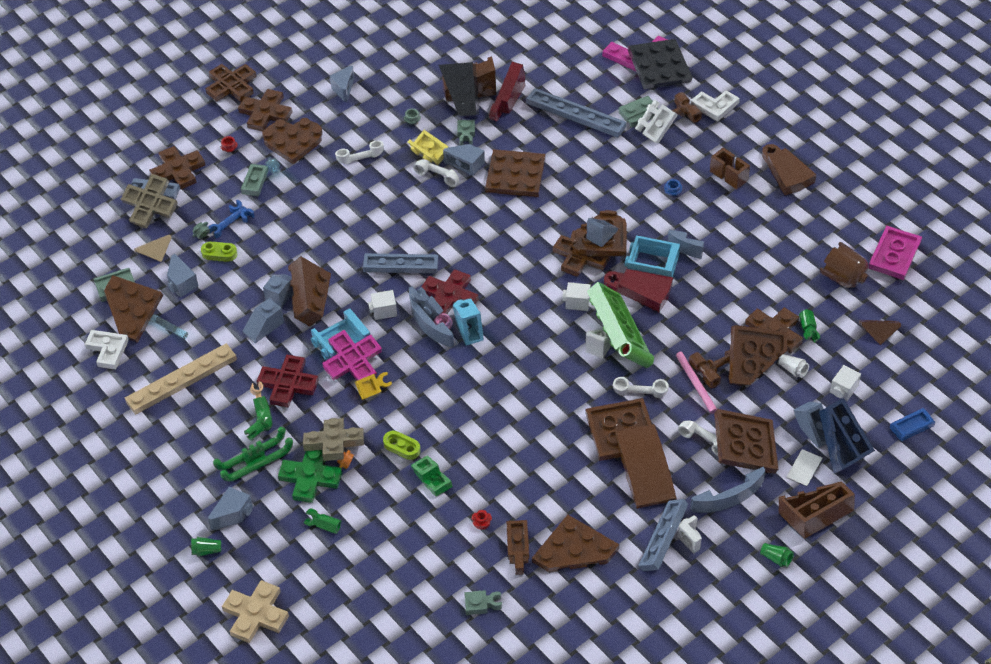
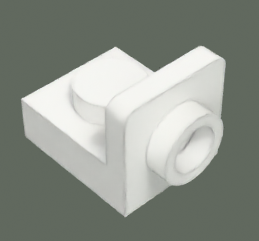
(689, 535)

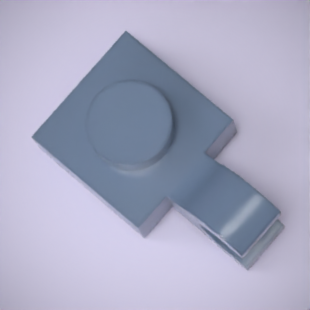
(427, 303)

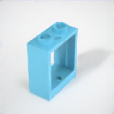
(653, 247)

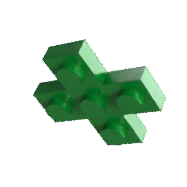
(309, 475)

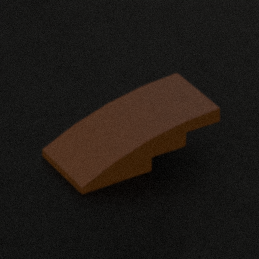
(645, 466)

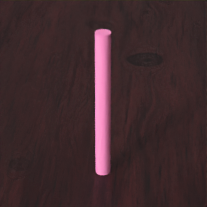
(696, 382)

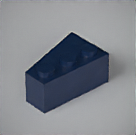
(843, 436)

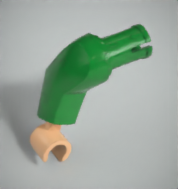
(263, 414)

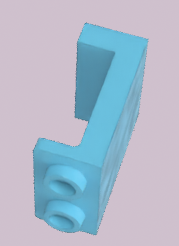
(352, 326)

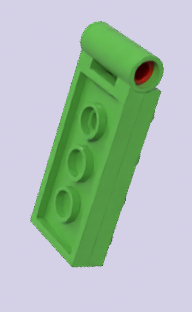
(619, 325)

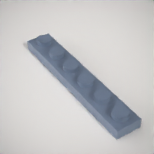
(576, 112)

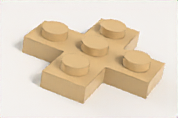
(255, 611)

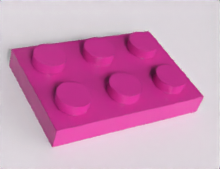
(895, 252)

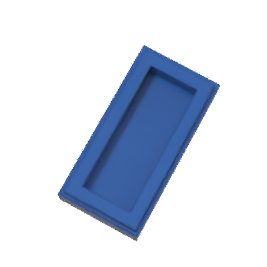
(912, 424)

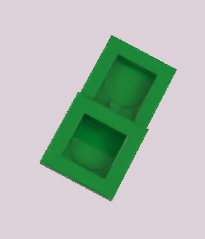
(431, 476)

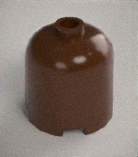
(845, 266)

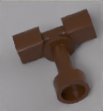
(684, 108)
(709, 368)

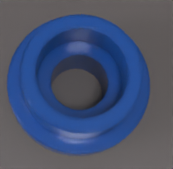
(673, 187)

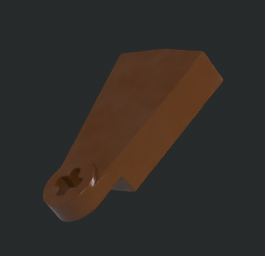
(787, 169)

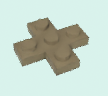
(149, 201)
(333, 439)

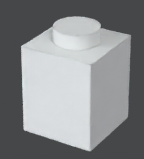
(577, 296)
(383, 305)
(845, 383)

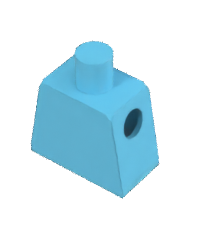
(465, 313)

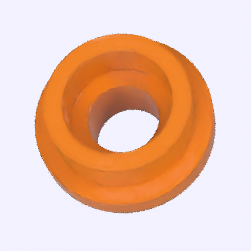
(344, 463)

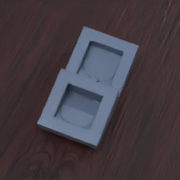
(687, 246)

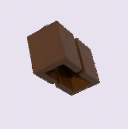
(723, 167)

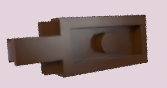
(518, 544)

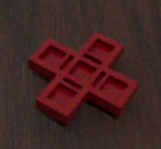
(450, 291)
(287, 381)

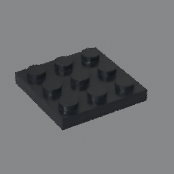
(659, 64)

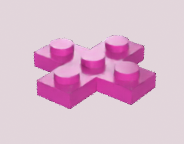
(351, 356)

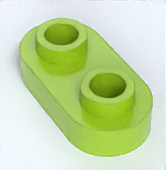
(219, 251)
(402, 446)

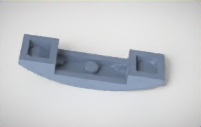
(439, 332)
(707, 502)

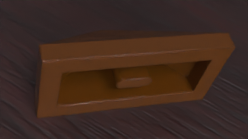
(880, 329)

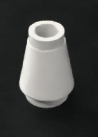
(794, 365)

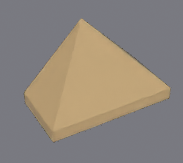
(155, 249)

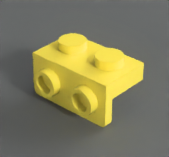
(429, 147)

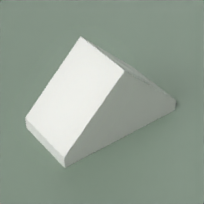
(597, 343)

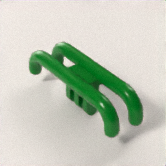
(254, 457)

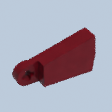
(509, 92)
(641, 286)

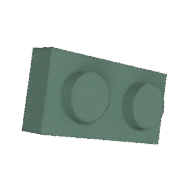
(254, 179)

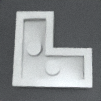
(716, 107)
(110, 345)

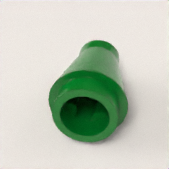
(204, 546)
(778, 554)

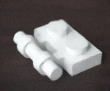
(659, 124)

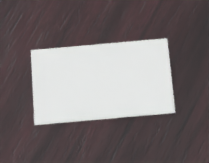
(804, 467)

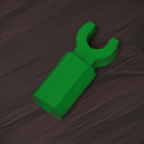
(809, 325)
(323, 521)

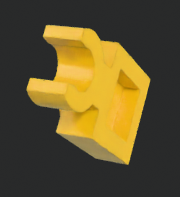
(370, 385)

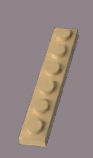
(180, 378)

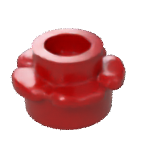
(228, 144)
(481, 523)

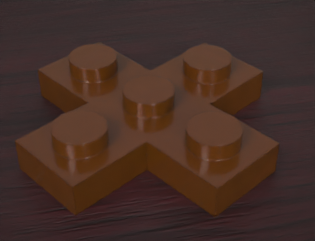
(231, 82)
(265, 109)
(178, 166)
(575, 263)
(782, 321)

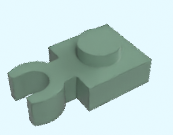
(465, 130)
(477, 602)

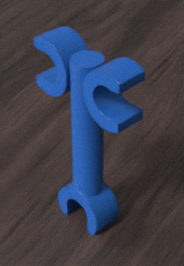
(239, 211)

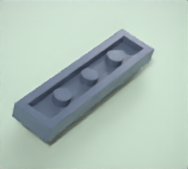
(400, 263)
(663, 535)

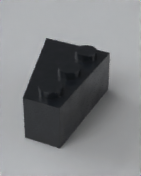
(462, 85)

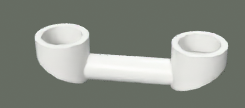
(344, 156)
(422, 166)
(622, 387)
(688, 428)

